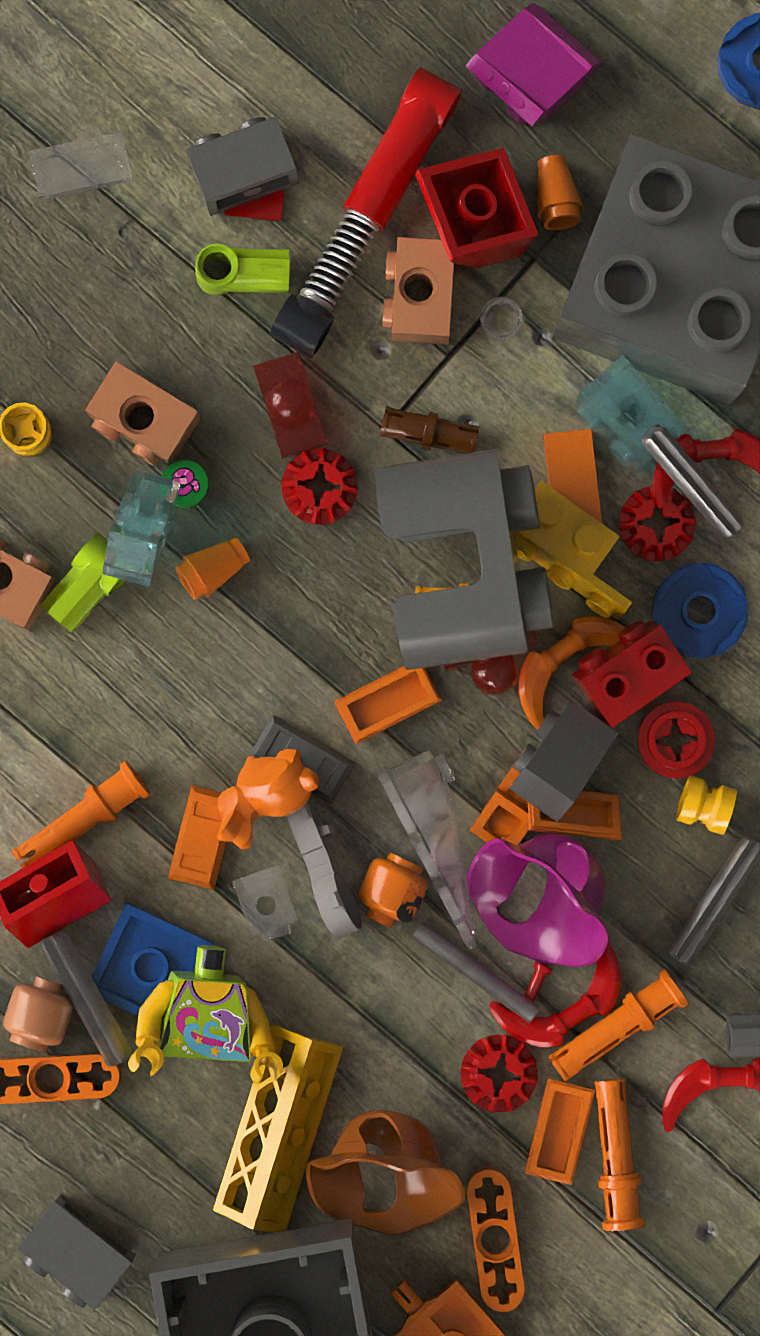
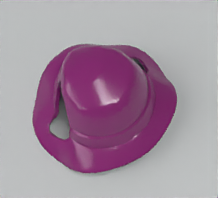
(567, 920)

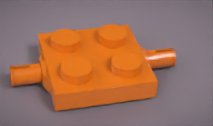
(445, 1314)

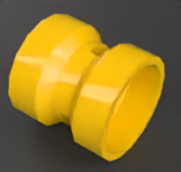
(17, 424)
(709, 806)

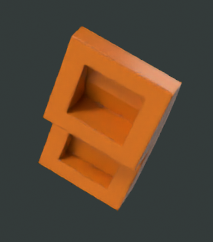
(504, 814)

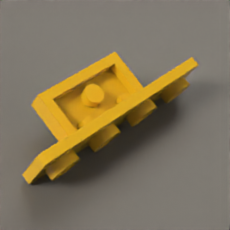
(571, 550)

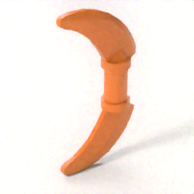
(539, 666)

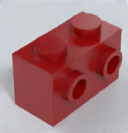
(630, 672)
(51, 894)

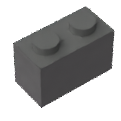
(242, 164)
(563, 760)
(76, 1253)

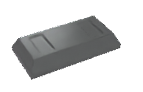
(327, 763)

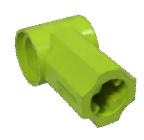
(250, 270)
(82, 586)

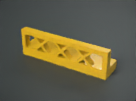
(285, 1133)

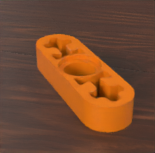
(87, 1088)
(512, 1272)

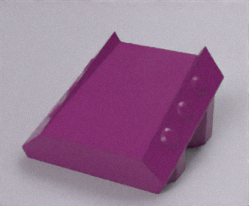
(533, 66)

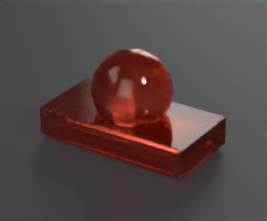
(290, 405)
(494, 674)

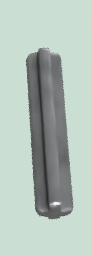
(692, 481)
(716, 901)
(86, 999)

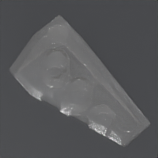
(427, 812)

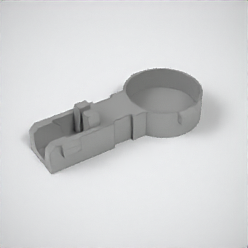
(328, 884)

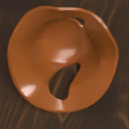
(423, 1184)

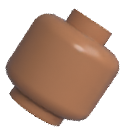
(38, 1014)

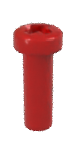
(537, 980)

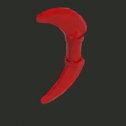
(738, 446)
(549, 1030)
(701, 1077)

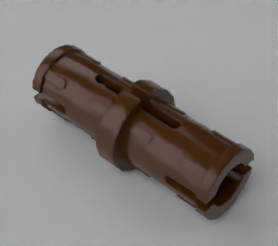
(429, 431)

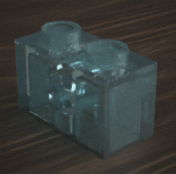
(627, 389)
(141, 528)

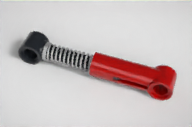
(369, 207)

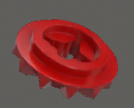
(301, 499)
(642, 540)
(690, 722)
(484, 1055)

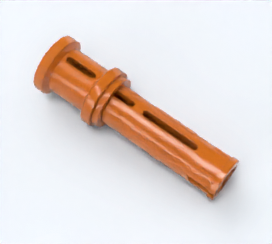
(99, 805)
(636, 1013)
(619, 1178)

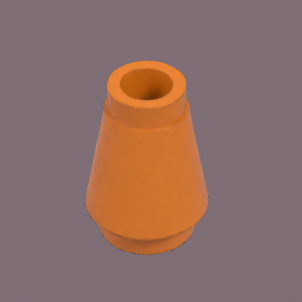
(557, 195)
(211, 567)

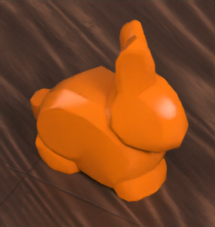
(264, 788)

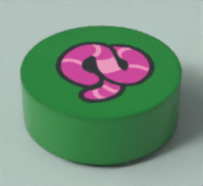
(193, 482)

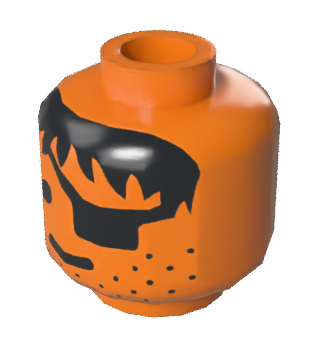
(393, 890)

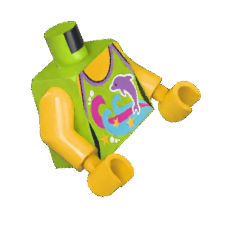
(205, 1018)

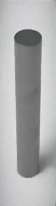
(476, 972)

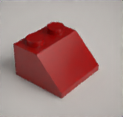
(478, 208)

